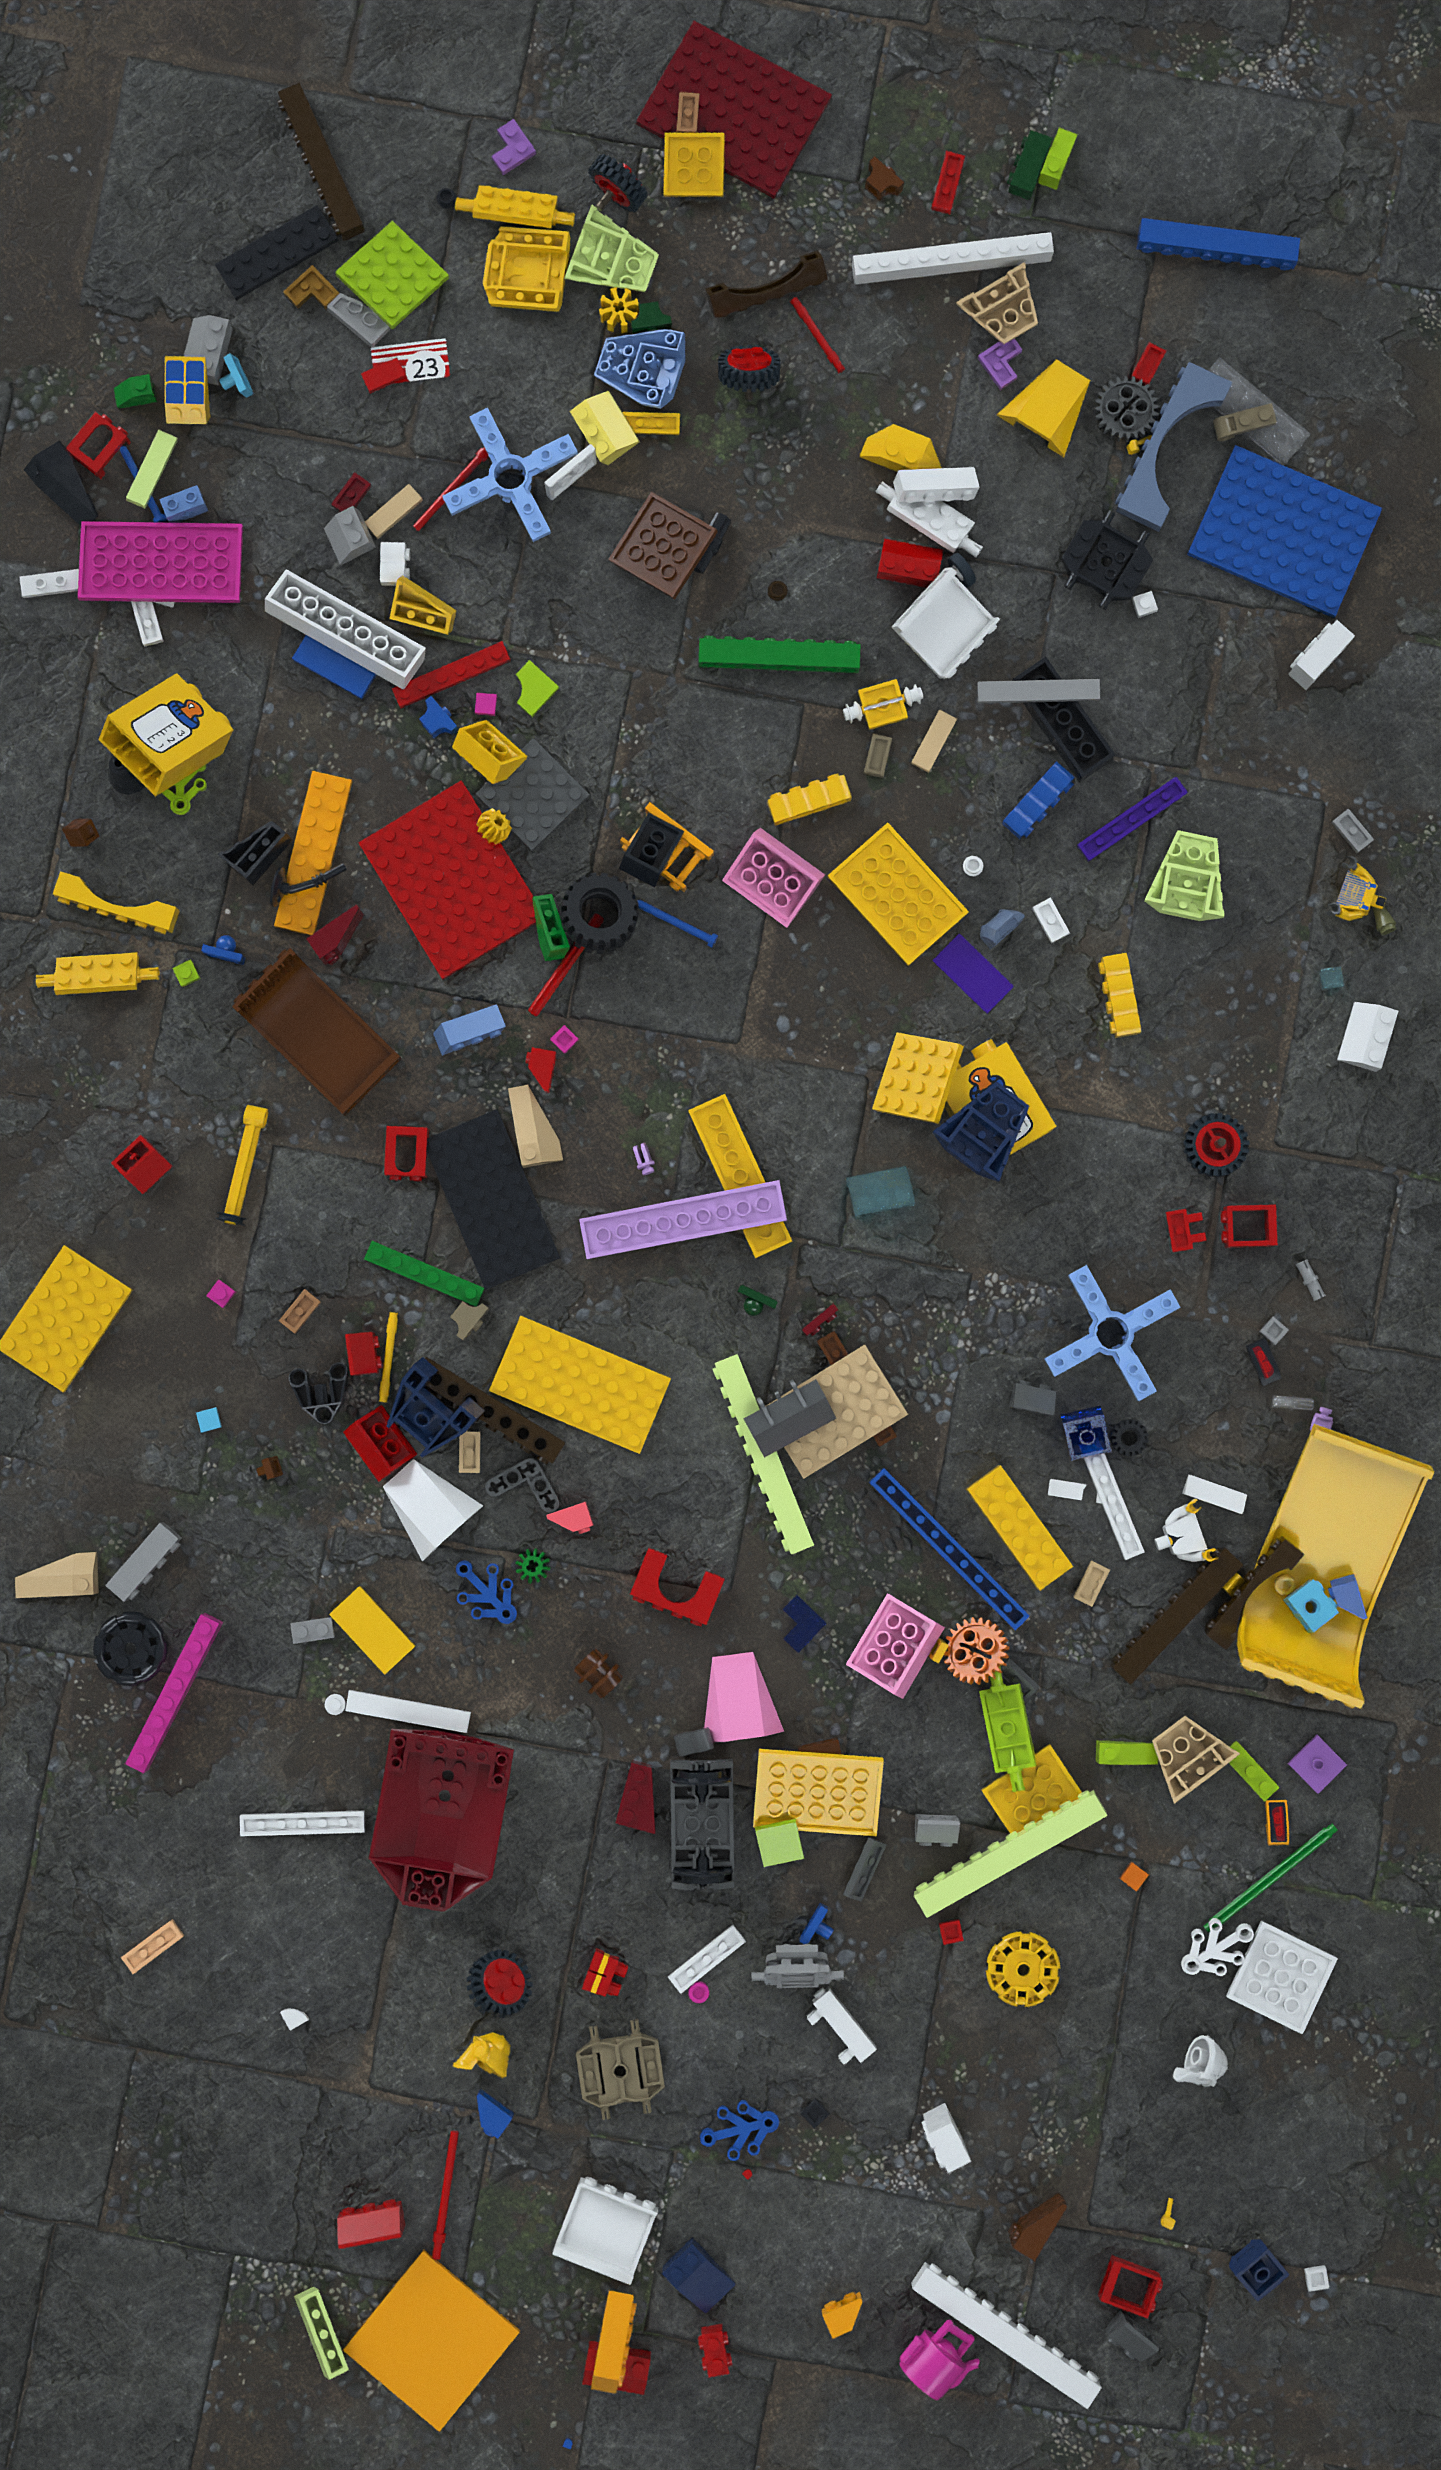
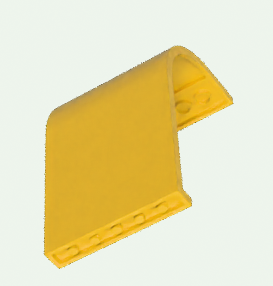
(1348, 1518)

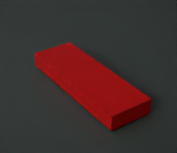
(948, 182)

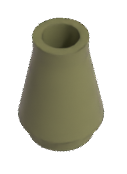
(1384, 922)

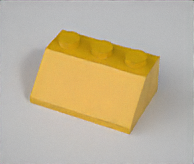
(488, 751)

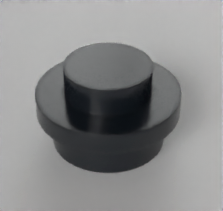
(446, 198)

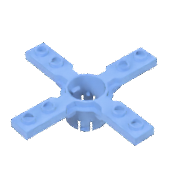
(502, 460)
(1131, 1322)

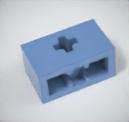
(184, 505)

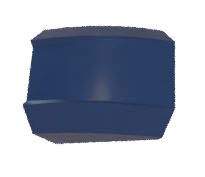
(1258, 2269)

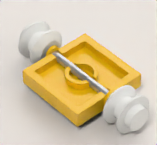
(883, 704)

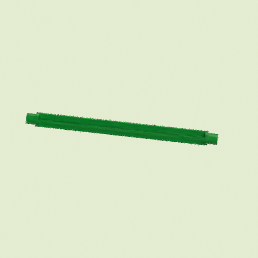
(1272, 1876)

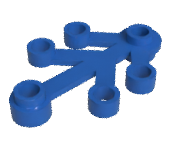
(488, 1595)
(742, 2129)

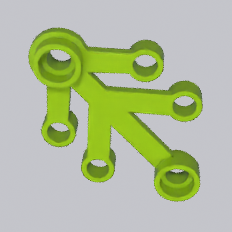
(188, 796)

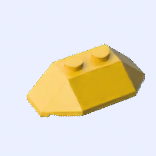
(900, 450)

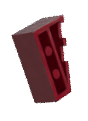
(638, 1799)

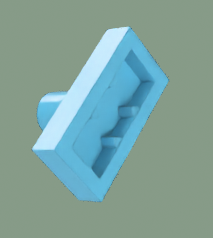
(236, 376)

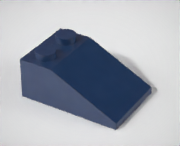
(697, 2276)

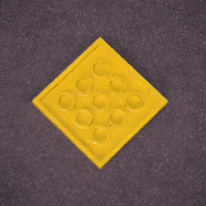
(917, 1077)
(1045, 1790)

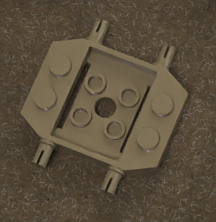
(620, 2052)

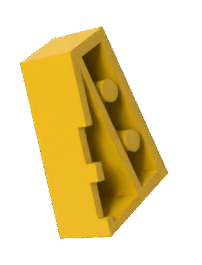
(421, 608)

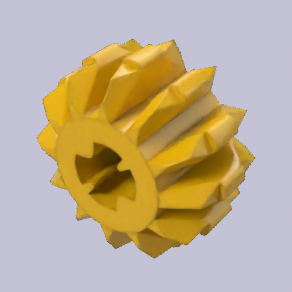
(494, 826)

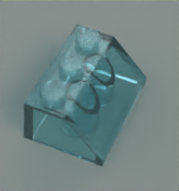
(880, 1191)

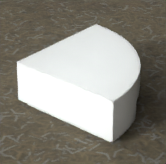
(293, 2017)

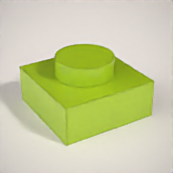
(186, 973)

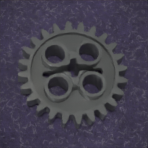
(1112, 397)

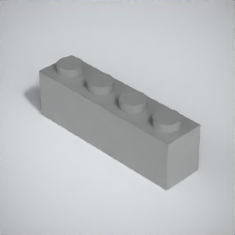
(144, 1561)

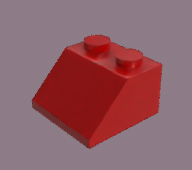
(363, 1353)

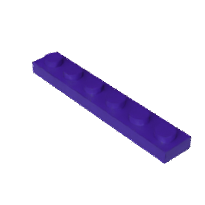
(1132, 819)

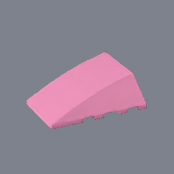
(739, 1700)

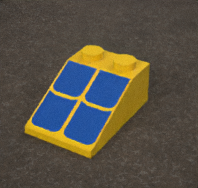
(186, 390)

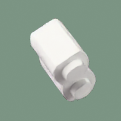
(393, 562)

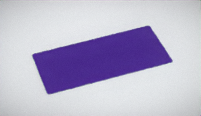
(973, 973)

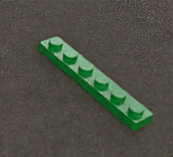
(424, 1273)

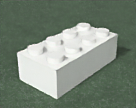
(945, 2138)

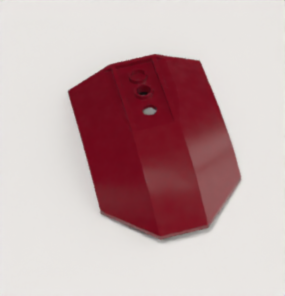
(434, 1847)

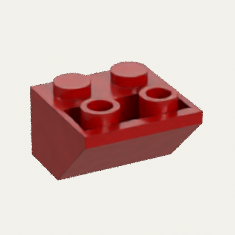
(142, 1164)

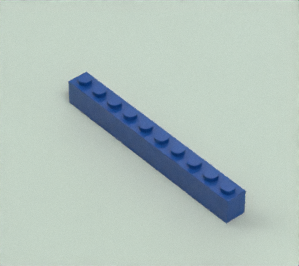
(949, 1549)

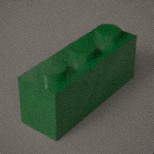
(1029, 164)

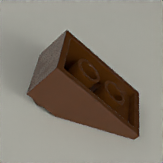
(1036, 2226)

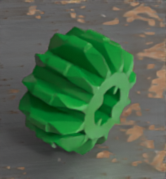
(526, 1561)

